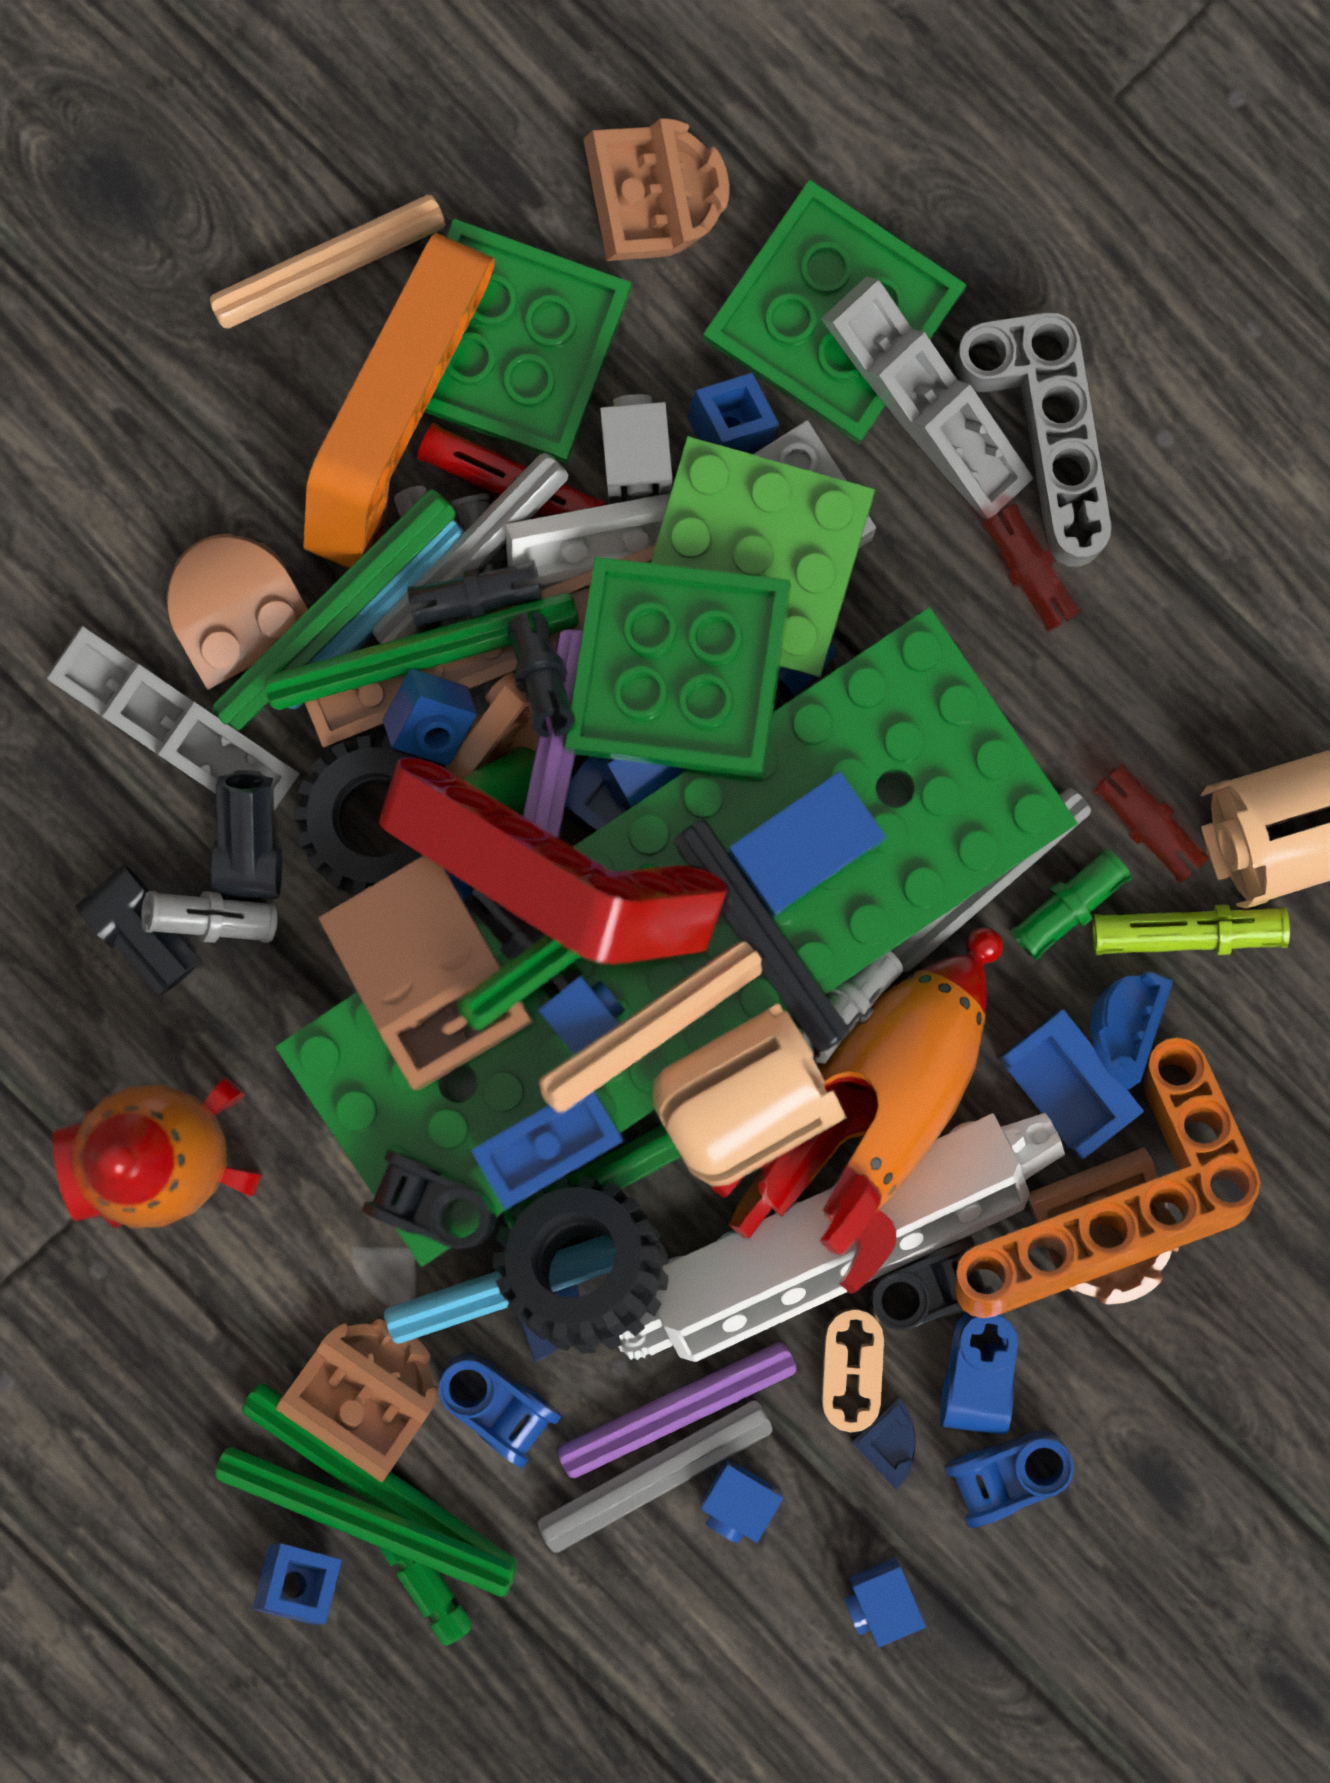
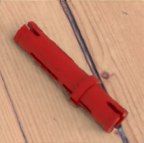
(444, 447)

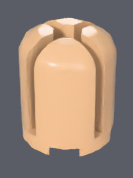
(1239, 836)
(744, 1098)

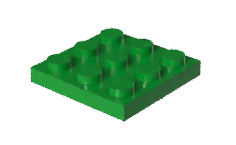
(799, 276)
(530, 346)
(679, 666)

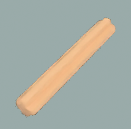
(327, 261)
(650, 1026)

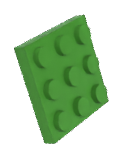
(771, 522)

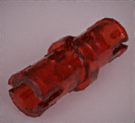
(1031, 568)
(1151, 823)

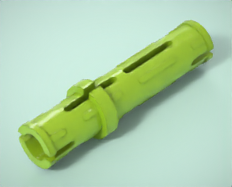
(1201, 930)

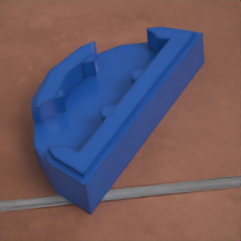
(1127, 1022)

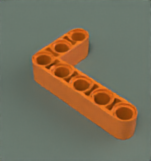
(388, 399)
(1130, 1209)

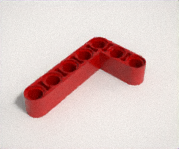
(546, 880)

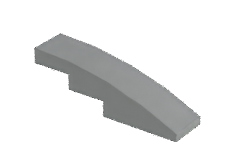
(927, 398)
(160, 715)

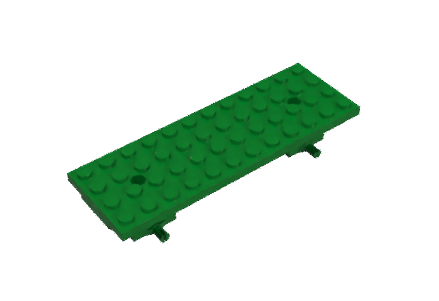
(929, 767)

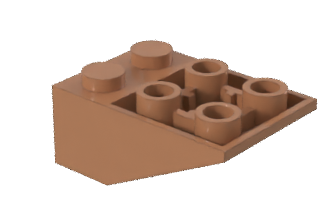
(412, 961)

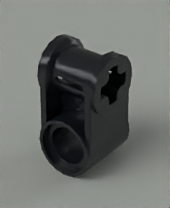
(426, 1202)
(932, 1286)

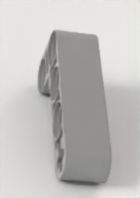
(1048, 439)

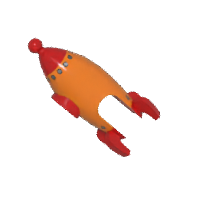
(897, 1089)
(148, 1156)

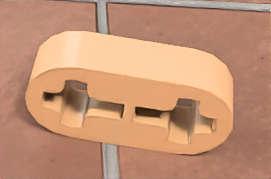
(868, 1370)

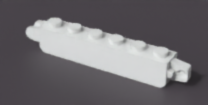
(784, 1270)

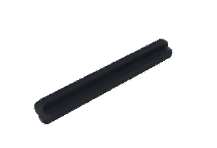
(760, 930)

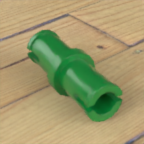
(1070, 904)

